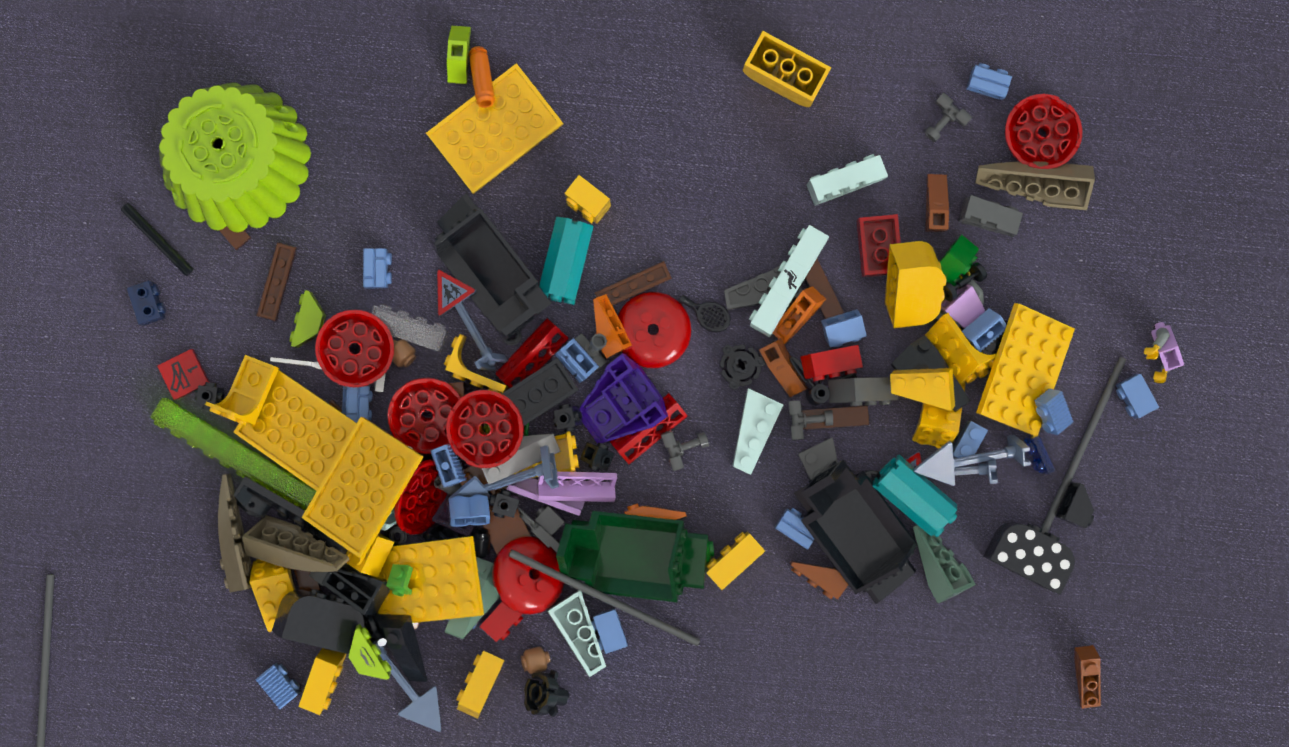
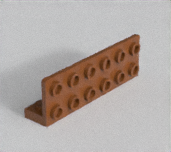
(500, 529)

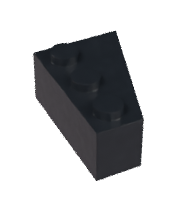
(358, 589)

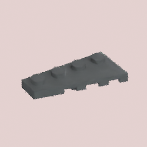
(750, 292)
(818, 457)

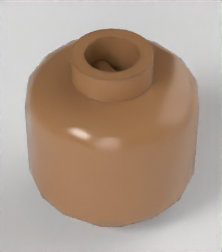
(403, 353)
(535, 660)

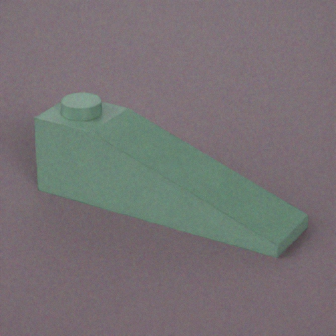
(943, 573)
(462, 626)

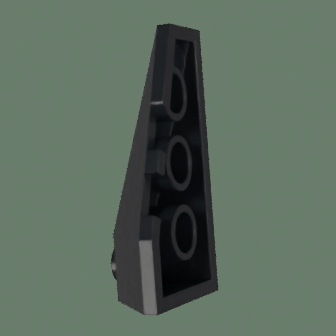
(925, 355)
(403, 644)

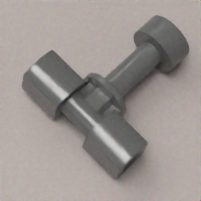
(950, 113)
(592, 348)
(800, 419)
(676, 449)

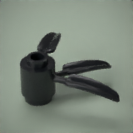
(812, 393)

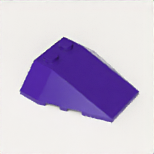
(622, 402)

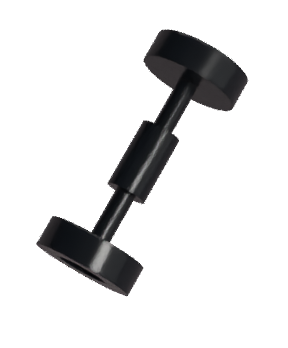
(977, 272)

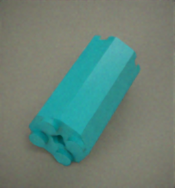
(565, 259)
(915, 496)

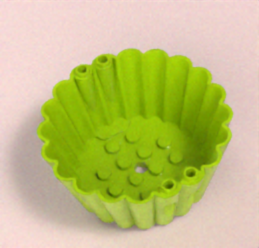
(253, 169)

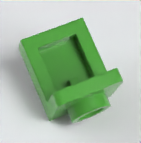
(399, 579)

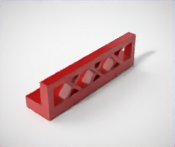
(530, 351)
(634, 440)

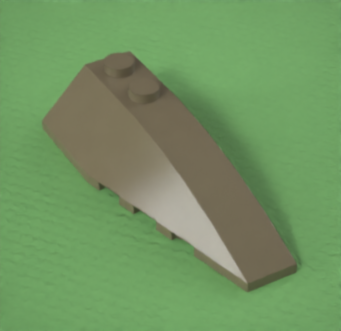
(1058, 187)
(230, 530)
(290, 547)

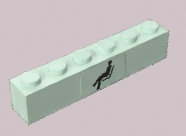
(789, 281)

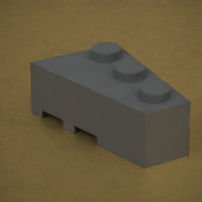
(990, 216)
(861, 390)

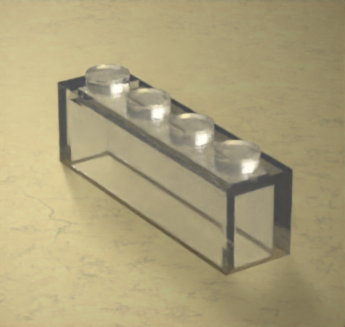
(412, 330)

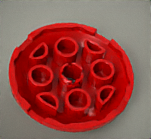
(1055, 118)
(673, 327)
(340, 362)
(406, 415)
(466, 431)
(419, 500)
(513, 578)

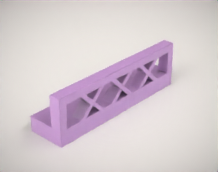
(529, 489)
(577, 489)

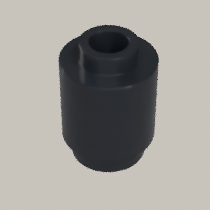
(481, 542)

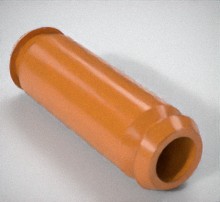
(481, 77)

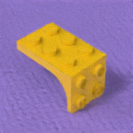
(958, 351)
(456, 366)
(247, 392)
(937, 425)
(565, 460)
(269, 586)

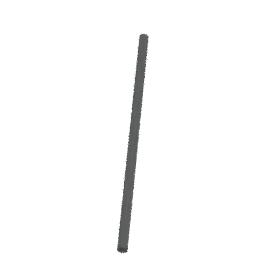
(1083, 444)
(603, 597)
(45, 660)

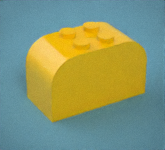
(785, 70)
(913, 284)

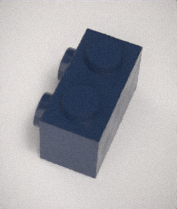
(146, 302)

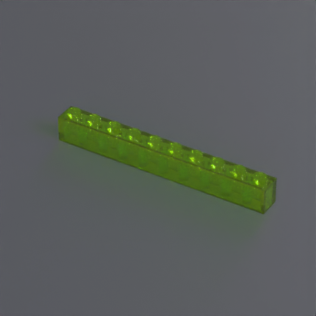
(231, 453)

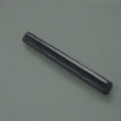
(157, 239)

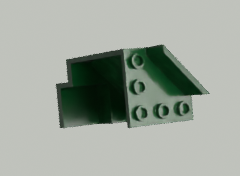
(633, 555)

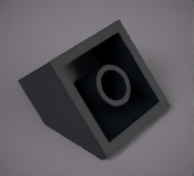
(1076, 506)

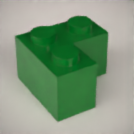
(958, 259)

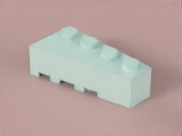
(847, 179)
(756, 425)
(576, 627)

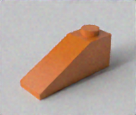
(799, 313)
(610, 326)
(655, 512)

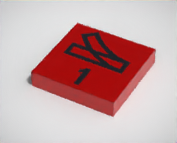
(183, 374)

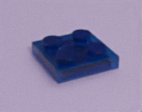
(1041, 459)

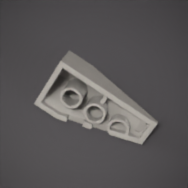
(527, 455)

